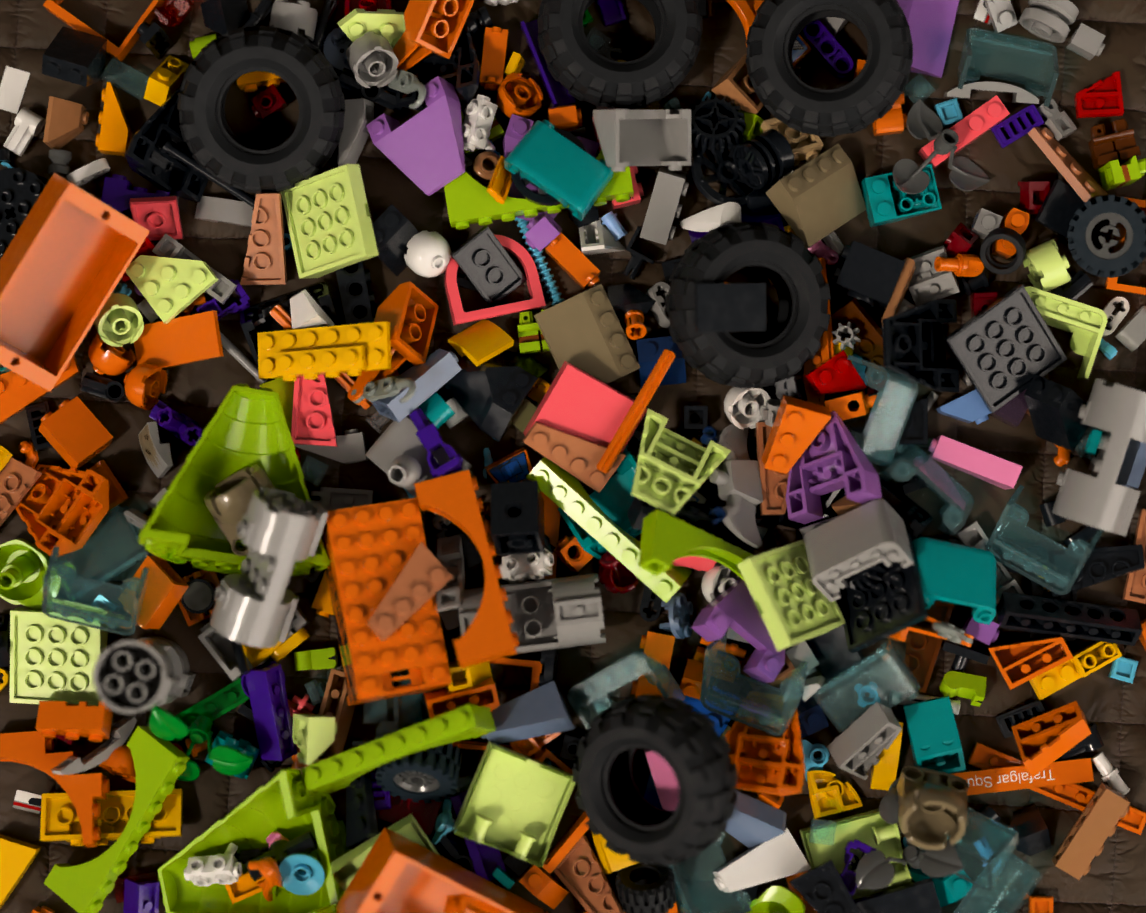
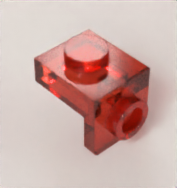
(173, 12)

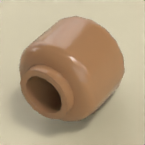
(484, 166)

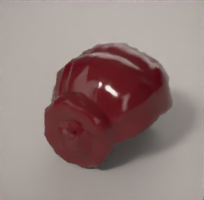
(615, 575)

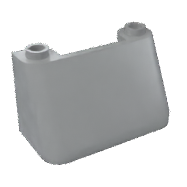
(644, 137)

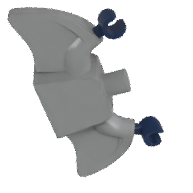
(737, 484)

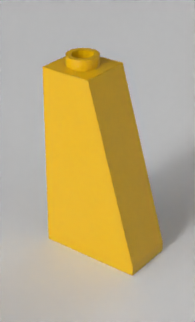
(14, 862)

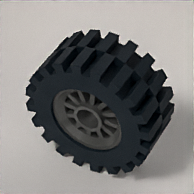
(422, 775)

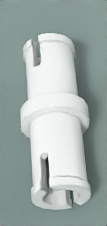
(1109, 773)

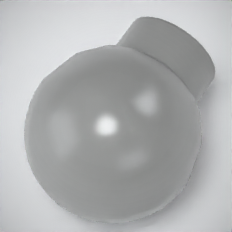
(404, 471)

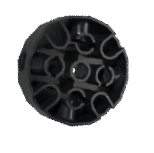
(17, 196)

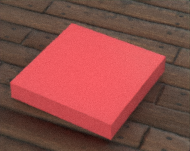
(158, 216)

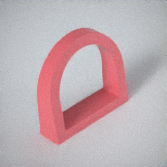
(533, 282)

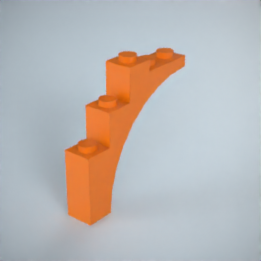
(83, 789)

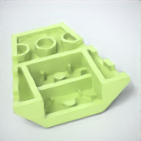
(671, 465)

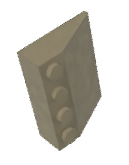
(819, 196)
(588, 335)

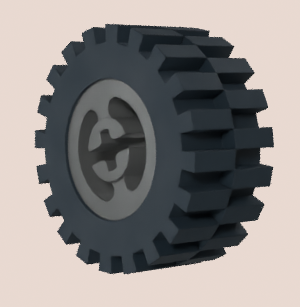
(1101, 261)

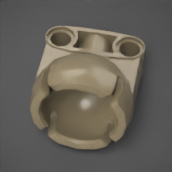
(232, 499)
(932, 807)

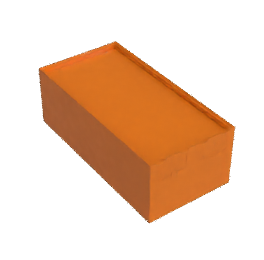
(60, 278)
(412, 879)

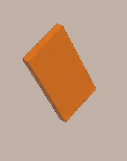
(180, 341)

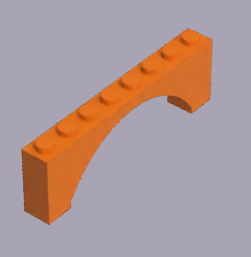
(490, 632)

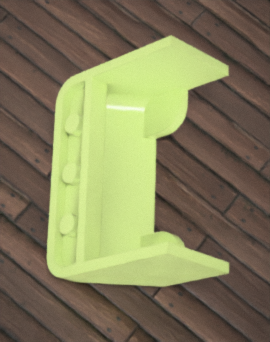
(1081, 320)

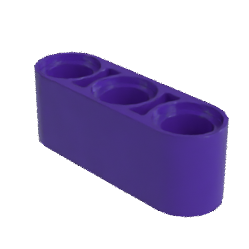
(830, 59)

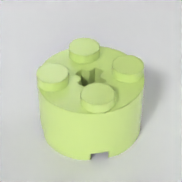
(1046, 266)
(119, 321)

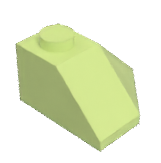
(313, 735)

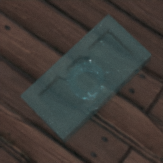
(125, 78)

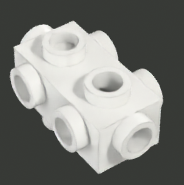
(478, 123)
(518, 567)
(214, 869)

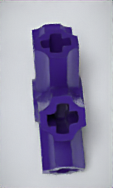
(176, 423)

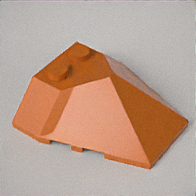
(64, 507)
(767, 761)

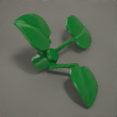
(225, 758)

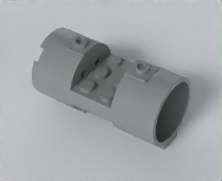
(1097, 497)
(255, 604)
(547, 612)
(142, 674)

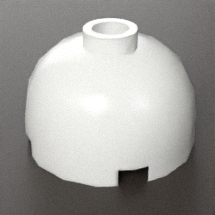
(428, 254)
(744, 405)
(717, 581)

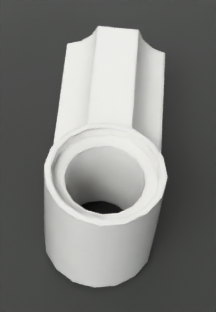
(26, 127)

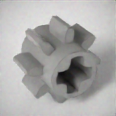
(848, 342)
(770, 411)

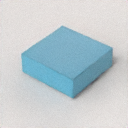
(949, 112)
(1123, 669)

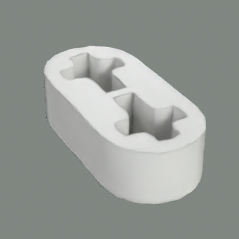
(89, 172)
(1118, 317)

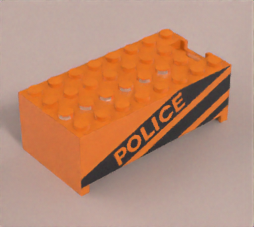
(366, 556)

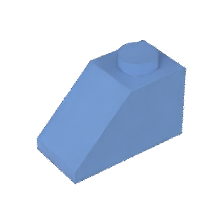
(966, 408)

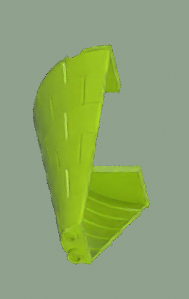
(243, 433)
(277, 806)

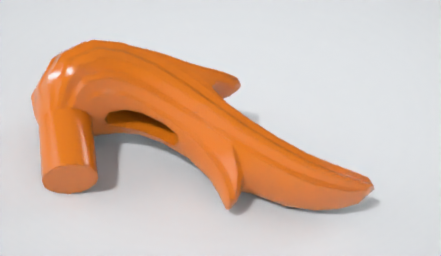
(270, 871)

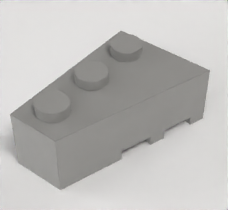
(664, 205)
(864, 740)

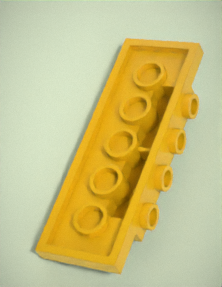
(324, 351)
(62, 823)

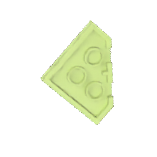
(381, 22)
(170, 282)

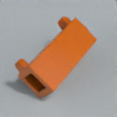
(494, 58)
(573, 262)

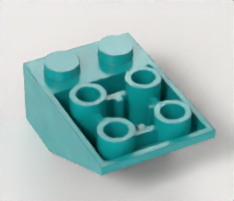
(889, 204)
(934, 735)

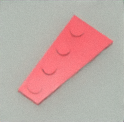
(312, 413)

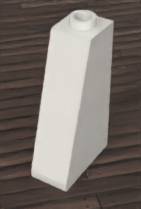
(762, 864)

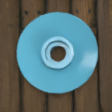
(299, 881)

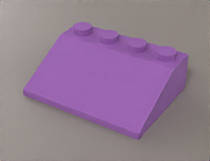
(931, 32)

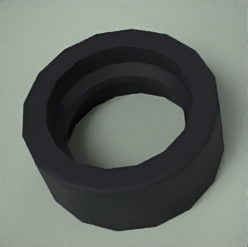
(1011, 236)

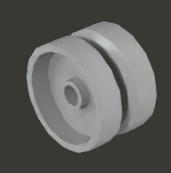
(1049, 19)

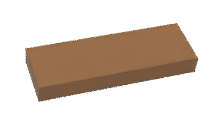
(900, 288)

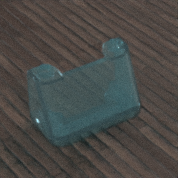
(958, 501)
(109, 549)
(877, 678)
(697, 889)

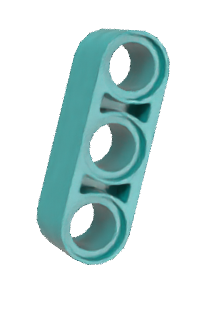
(436, 410)

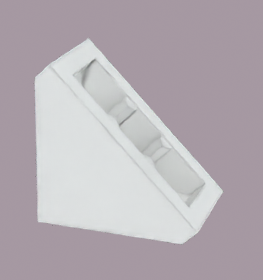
(597, 239)
(307, 313)

